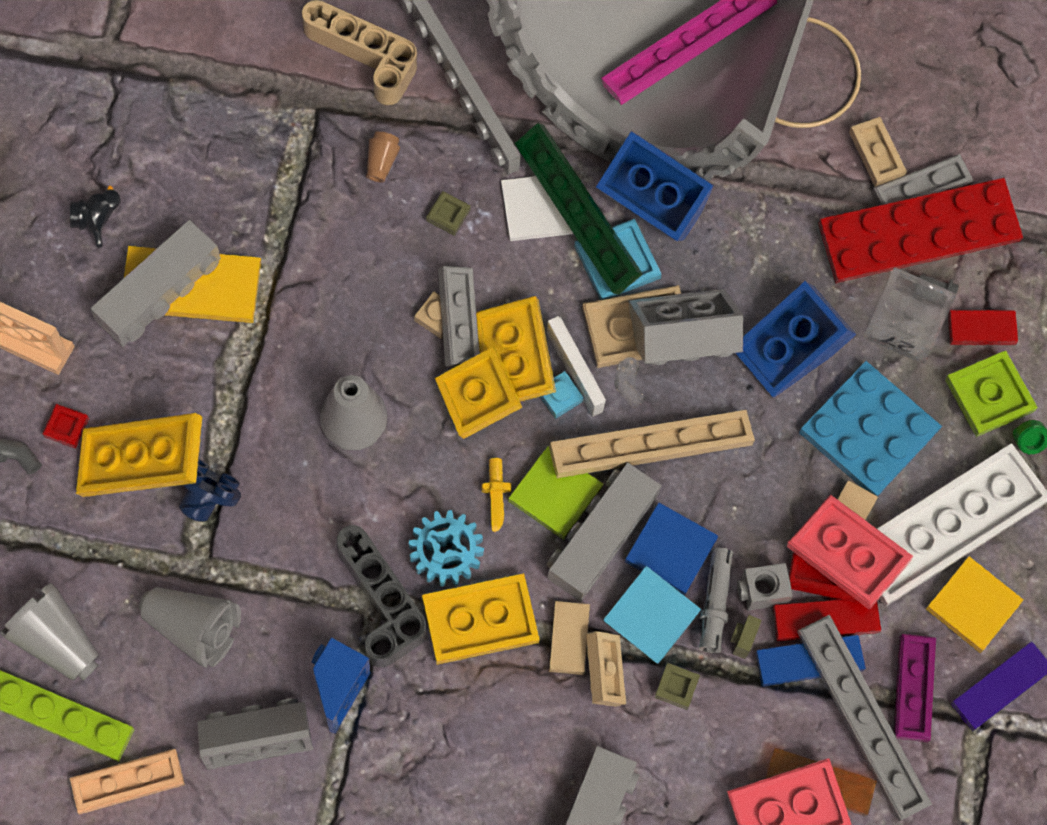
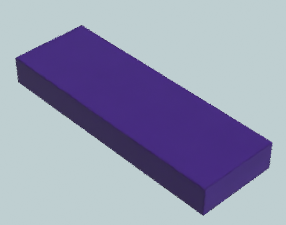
(1001, 686)

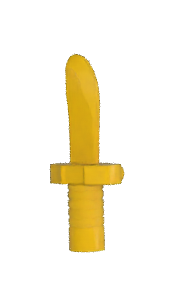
(496, 488)

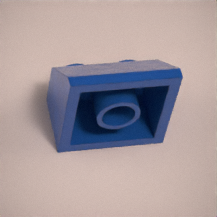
(339, 679)

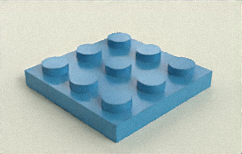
(870, 429)

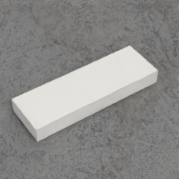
(575, 366)

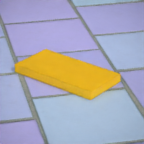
(222, 295)
(139, 455)

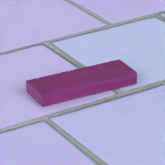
(914, 688)

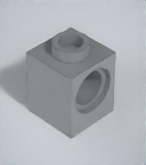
(775, 576)

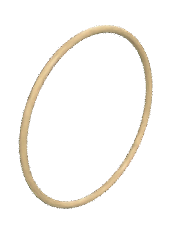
(856, 89)

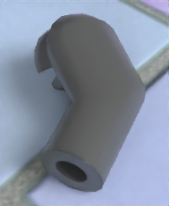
(20, 452)

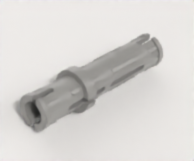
(714, 612)

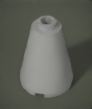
(353, 414)
(192, 622)
(52, 635)

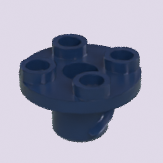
(207, 492)

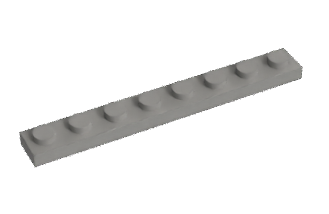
(459, 77)

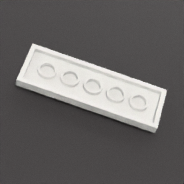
(962, 517)

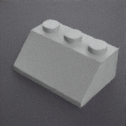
(686, 326)
(254, 734)

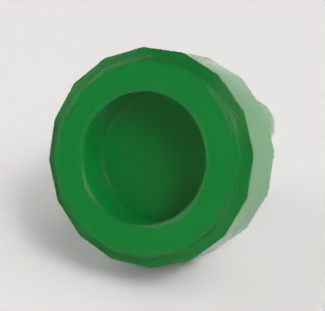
(1031, 437)

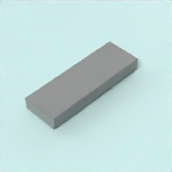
(932, 179)
(458, 314)

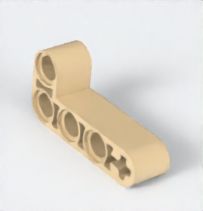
(325, 23)

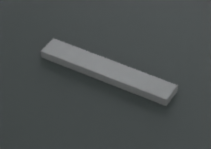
(864, 718)

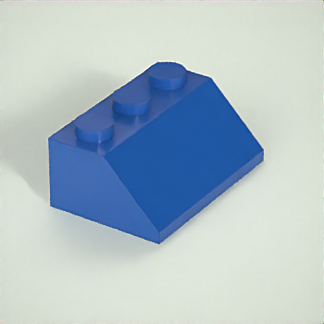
(656, 187)

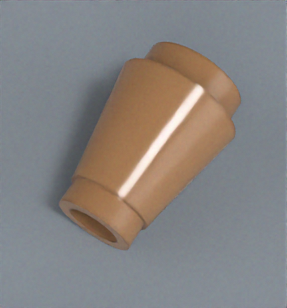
(381, 155)

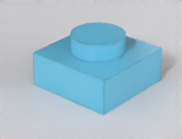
(565, 398)

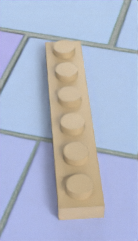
(651, 443)

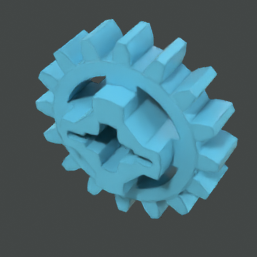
(458, 554)

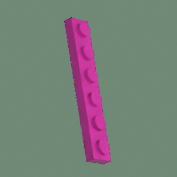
(681, 46)

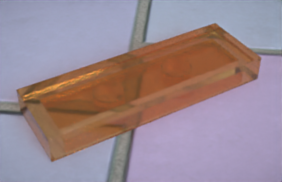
(855, 789)

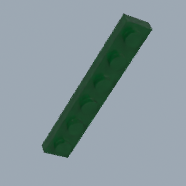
(578, 209)

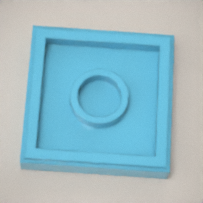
(638, 249)
(652, 615)

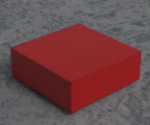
(65, 426)

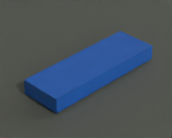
(794, 663)

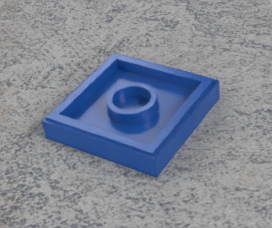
(672, 547)

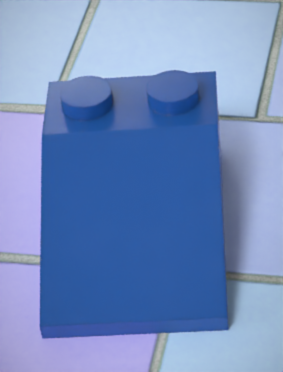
(794, 339)

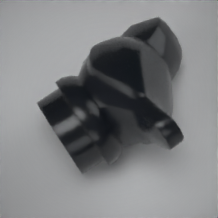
(94, 212)

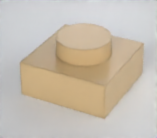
(430, 315)

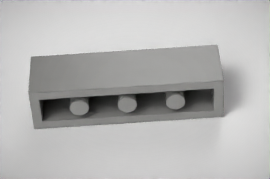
(156, 283)
(603, 532)
(604, 790)

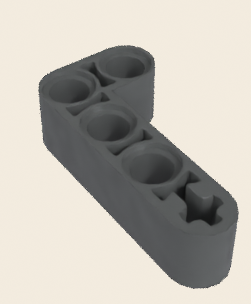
(375, 591)

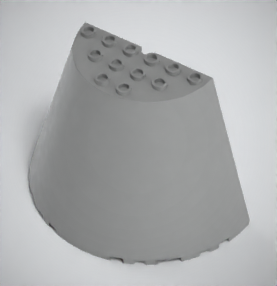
(703, 114)

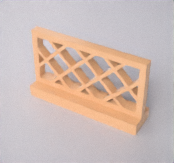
(33, 339)

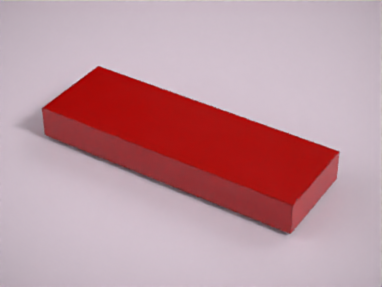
(848, 617)

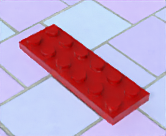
(920, 230)

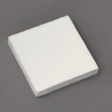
(531, 210)

